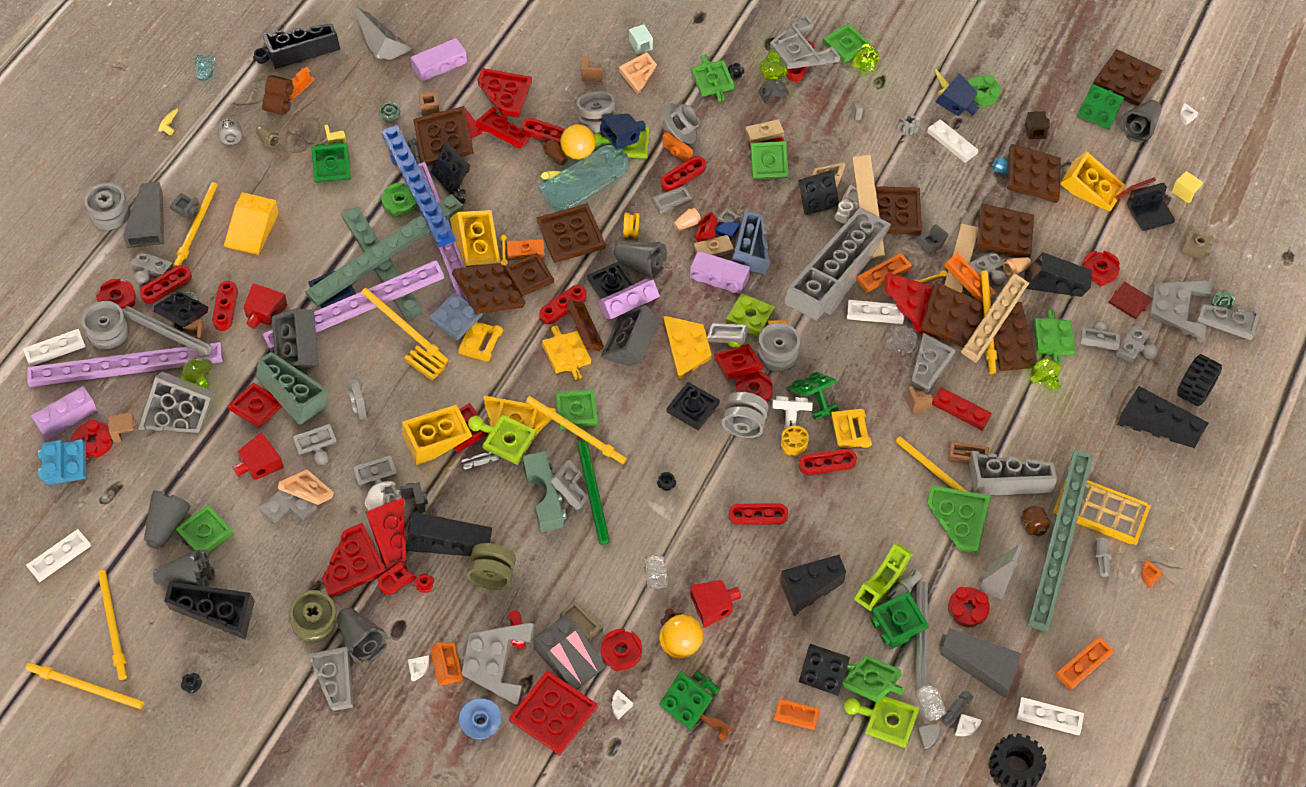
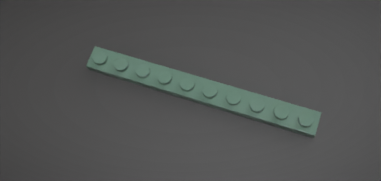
(377, 254)
(1060, 541)

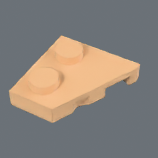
(638, 71)
(307, 487)

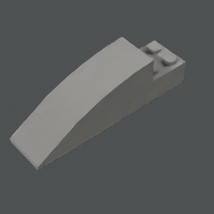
(837, 265)

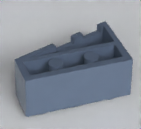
(751, 244)

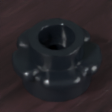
(261, 56)
(736, 75)
(460, 195)
(666, 476)
(195, 686)

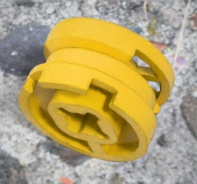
(629, 229)
(795, 441)

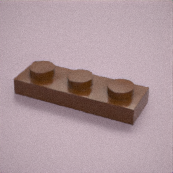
(585, 325)

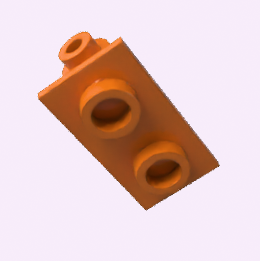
(301, 82)

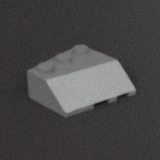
(176, 405)

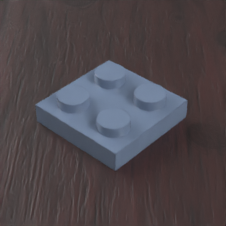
(455, 316)

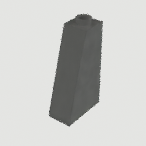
(146, 219)
(981, 659)

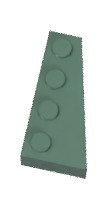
(291, 388)

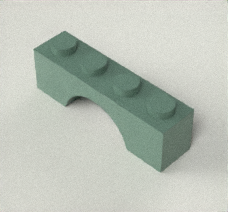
(548, 512)

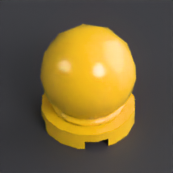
(578, 141)
(681, 636)

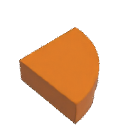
(1150, 573)

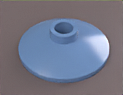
(480, 710)

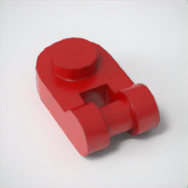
(706, 227)
(389, 583)
(515, 619)

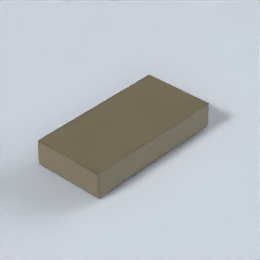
(583, 620)

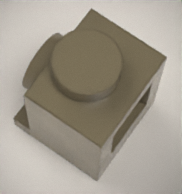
(1197, 245)

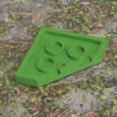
(960, 515)

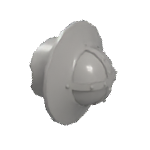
(680, 122)

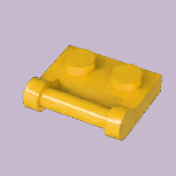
(475, 338)
(845, 431)

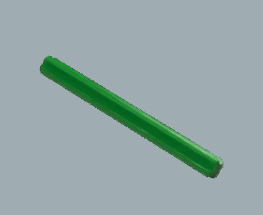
(593, 492)

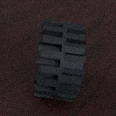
(1199, 380)
(1021, 748)

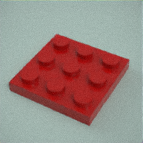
(553, 712)

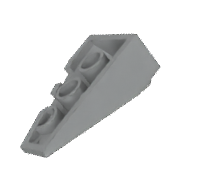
(380, 38)
(1000, 572)

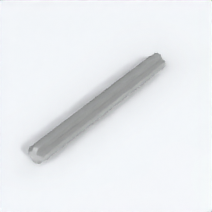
(167, 330)
(922, 637)

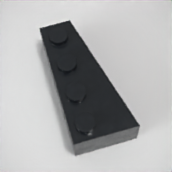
(300, 44)
(1162, 418)
(444, 535)
(213, 606)

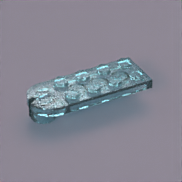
(585, 177)

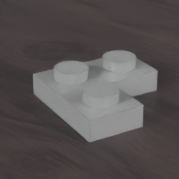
(565, 482)
(283, 502)

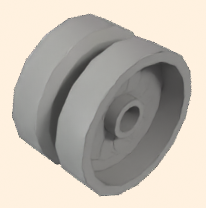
(594, 106)
(107, 206)
(105, 325)
(778, 347)
(745, 415)

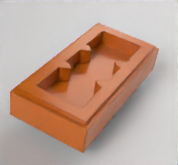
(677, 147)
(525, 248)
(796, 714)

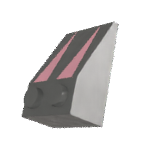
(568, 652)

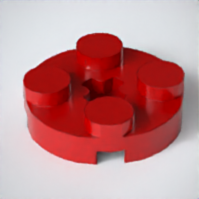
(1105, 275)
(118, 287)
(753, 380)
(94, 429)
(972, 596)
(622, 638)

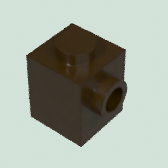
(1037, 125)

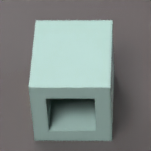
(640, 39)

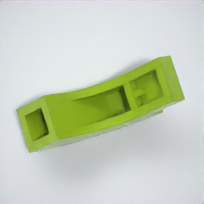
(884, 580)

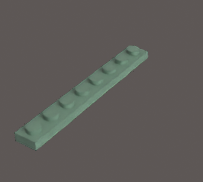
(366, 239)

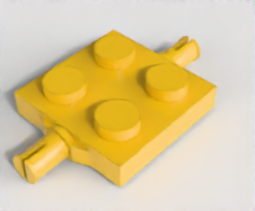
(566, 352)

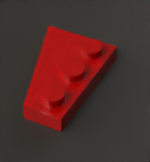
(503, 130)
(388, 530)

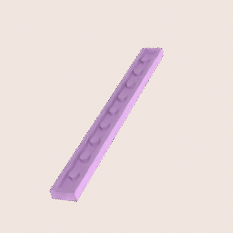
(449, 252)
(359, 303)
(117, 365)

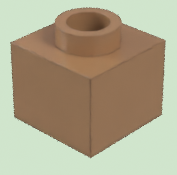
(429, 103)

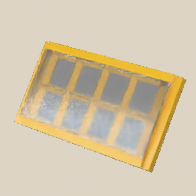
(1111, 512)

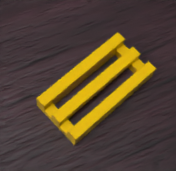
(414, 354)

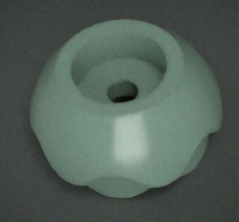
(389, 111)
(1223, 299)

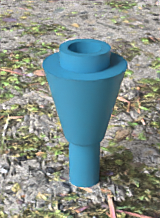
(1000, 165)

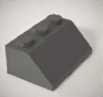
(631, 336)
(296, 338)

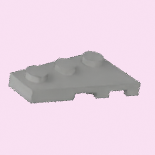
(1234, 322)
(931, 362)
(334, 675)

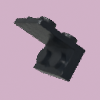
(1149, 207)

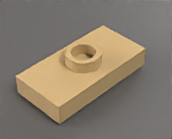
(764, 131)
(716, 246)

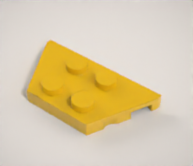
(687, 344)
(517, 411)

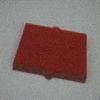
(1137, 186)
(1130, 300)

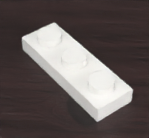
(952, 141)
(874, 312)
(54, 347)
(58, 555)
(1050, 716)

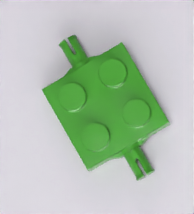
(712, 78)
(1054, 336)
(873, 679)

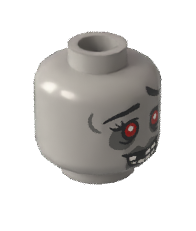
(229, 130)

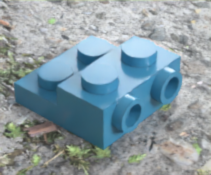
(62, 461)

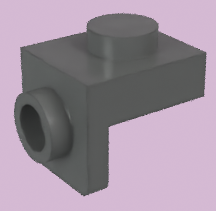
(773, 88)
(185, 206)
(933, 240)
(414, 490)

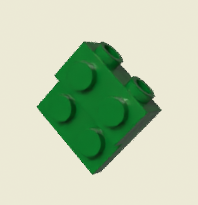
(331, 162)
(898, 620)

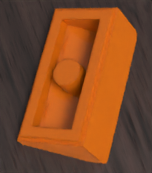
(446, 663)

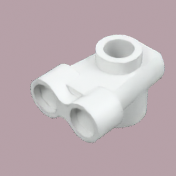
(846, 210)

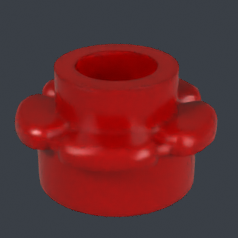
(424, 588)

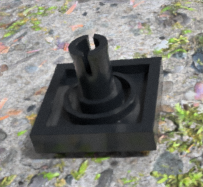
(450, 168)
(818, 192)
(610, 280)
(181, 309)
(693, 406)
(824, 669)

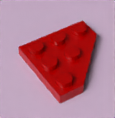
(505, 90)
(910, 298)
(352, 562)

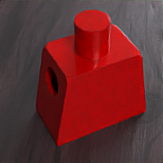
(263, 304)
(258, 458)
(713, 601)

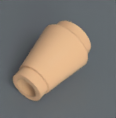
(687, 219)
(1016, 265)

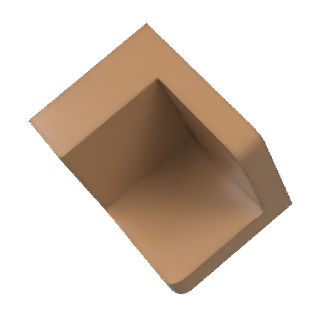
(590, 73)
(196, 330)
(918, 400)
(120, 424)

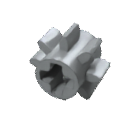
(908, 125)

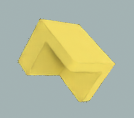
(333, 137)
(1186, 186)

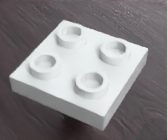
(791, 407)

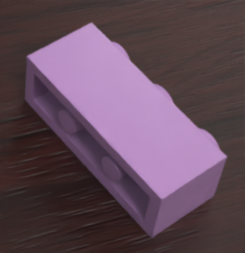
(438, 59)
(719, 272)
(628, 298)
(64, 413)

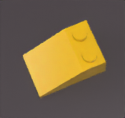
(1092, 182)
(251, 223)
(475, 237)
(434, 433)

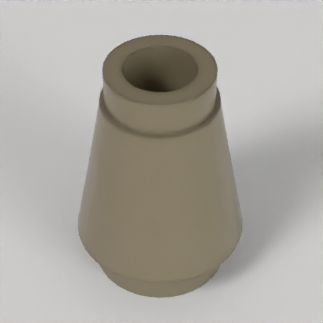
(268, 136)

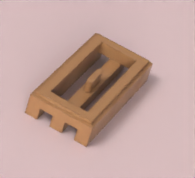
(964, 456)

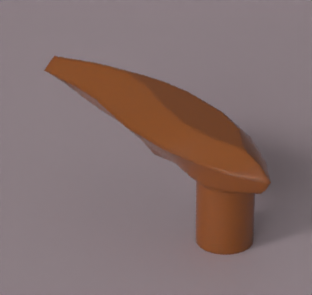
(722, 727)

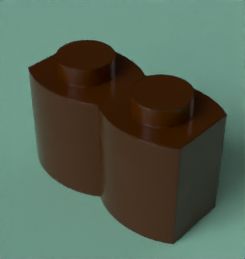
(277, 95)

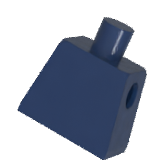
(958, 97)
(621, 129)

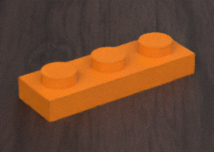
(876, 276)
(966, 276)
(1084, 663)

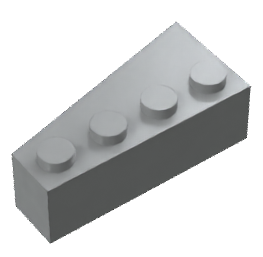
(1010, 476)

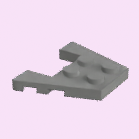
(797, 51)
(1172, 302)
(488, 655)

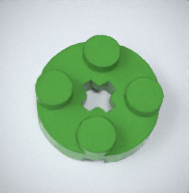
(986, 83)
(395, 207)

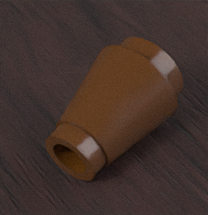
(554, 151)

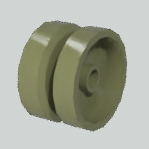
(491, 566)
(313, 616)

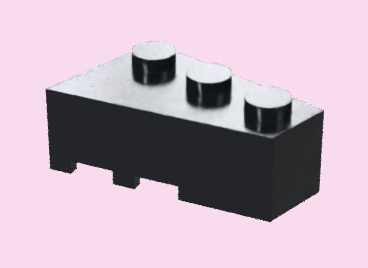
(1058, 276)
(811, 581)

